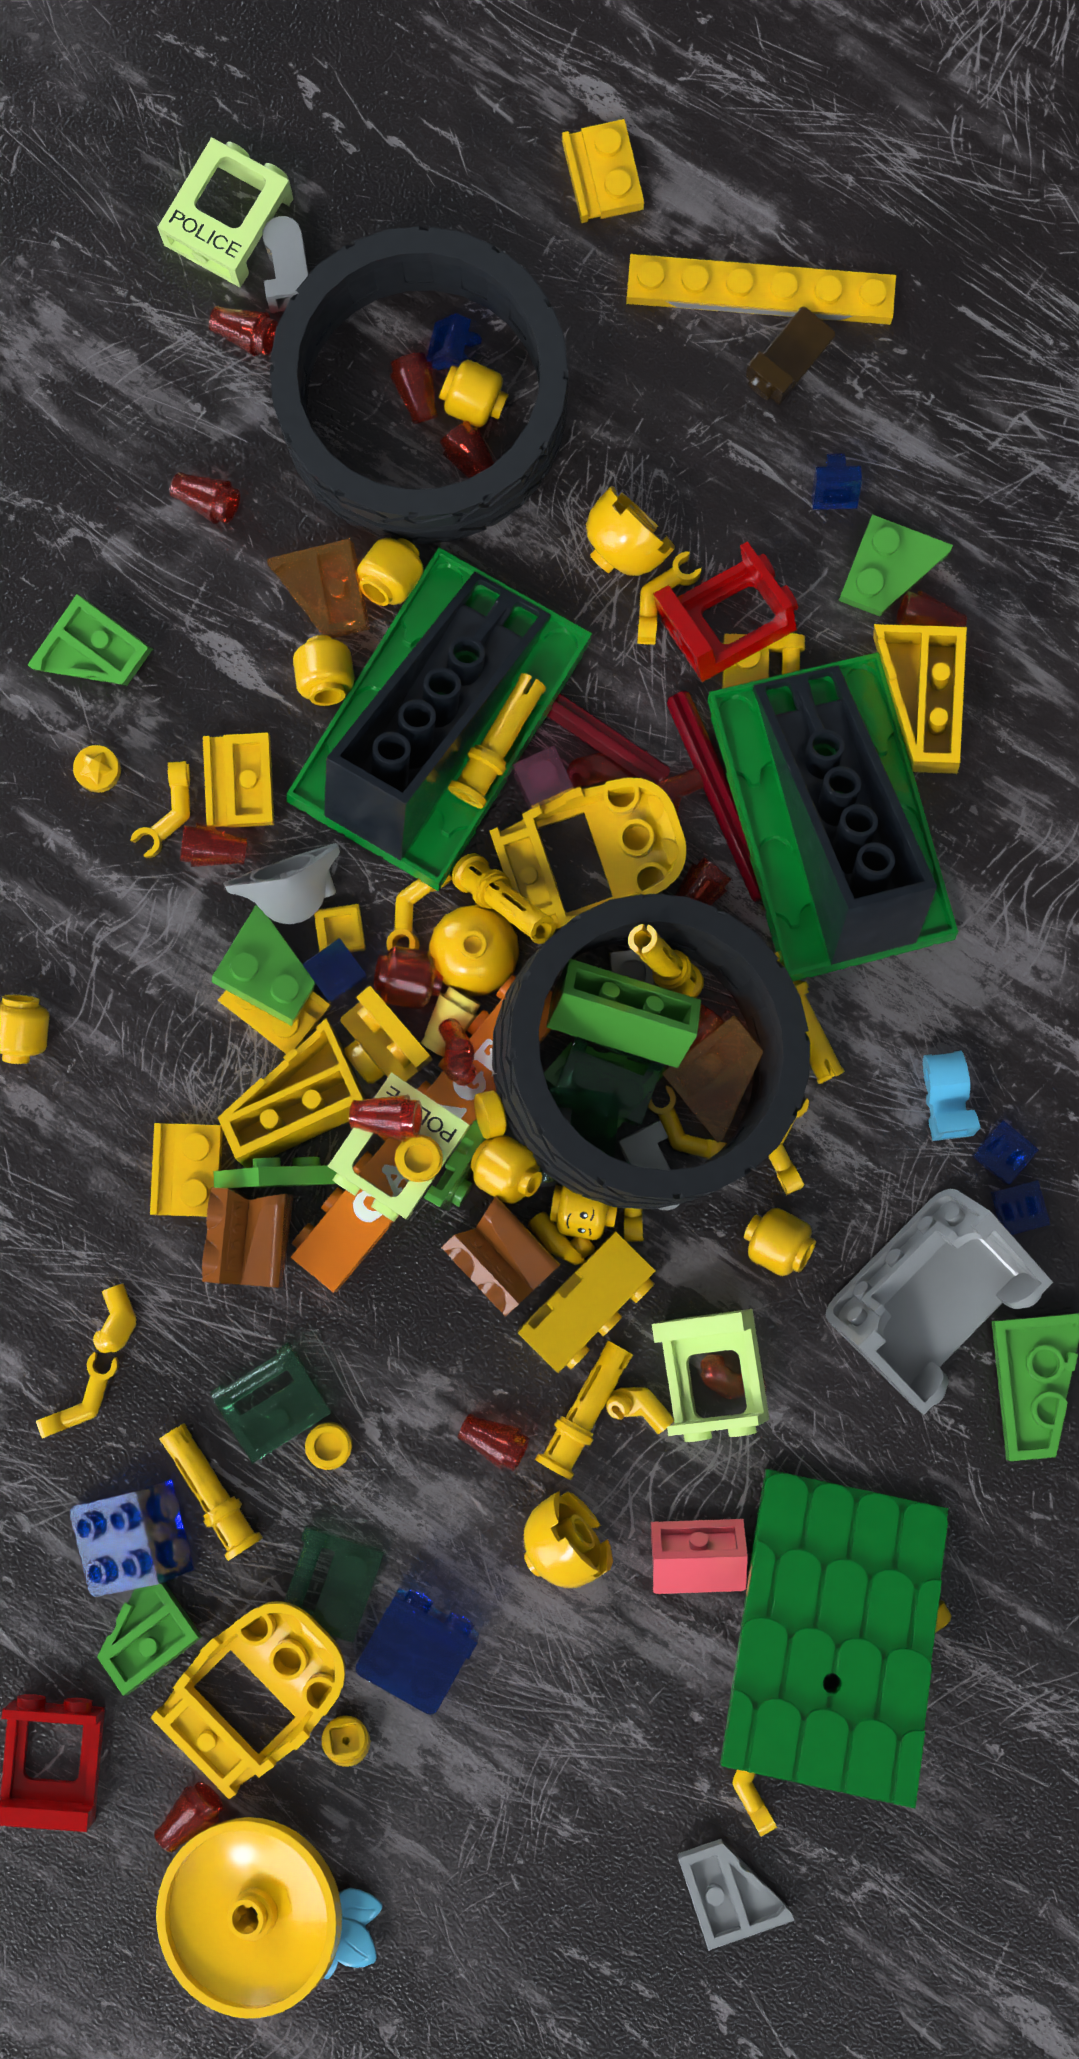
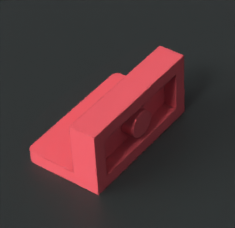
(699, 1556)

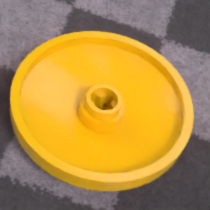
(216, 1941)

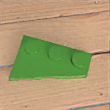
(1033, 1381)

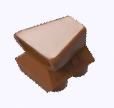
(246, 1238)
(501, 1257)

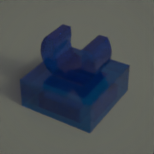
(449, 342)
(836, 484)
(335, 970)
(1005, 1152)
(1021, 1207)

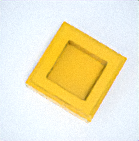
(341, 923)

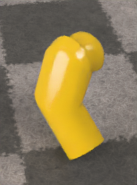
(557, 1244)
(118, 1324)
(639, 1402)

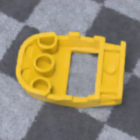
(632, 832)
(290, 1658)

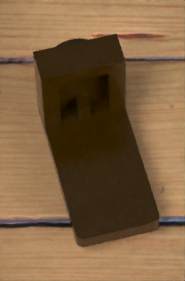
(789, 356)

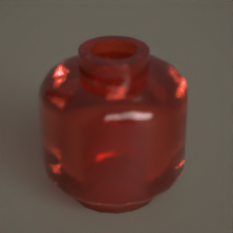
(407, 977)

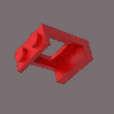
(695, 637)
(50, 1802)

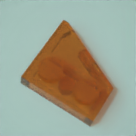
(325, 586)
(717, 1075)

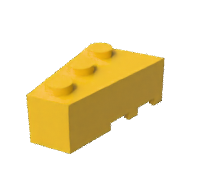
(927, 690)
(294, 1101)
(587, 1303)

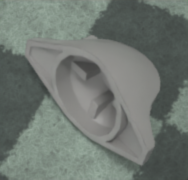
(289, 888)

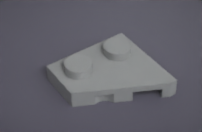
(729, 1895)

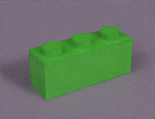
(624, 1013)

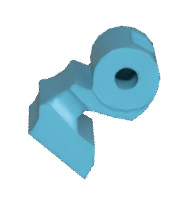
(948, 1090)

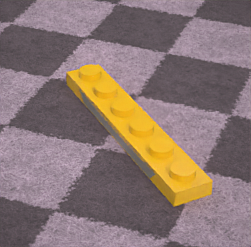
(760, 289)

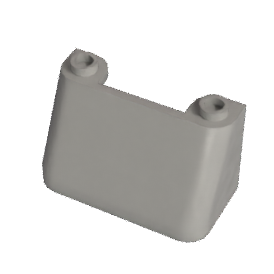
(933, 1293)

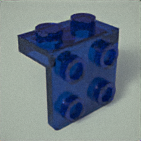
(131, 1539)
(417, 1650)

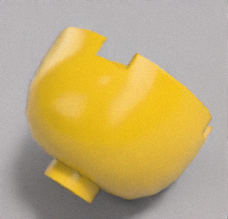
(624, 536)
(474, 950)
(563, 1544)

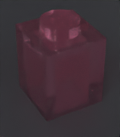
(542, 777)

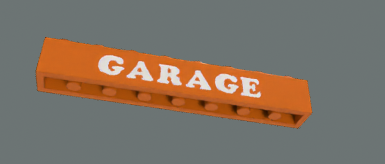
(350, 1223)

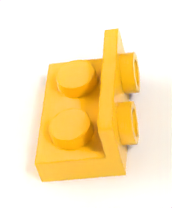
(385, 1036)

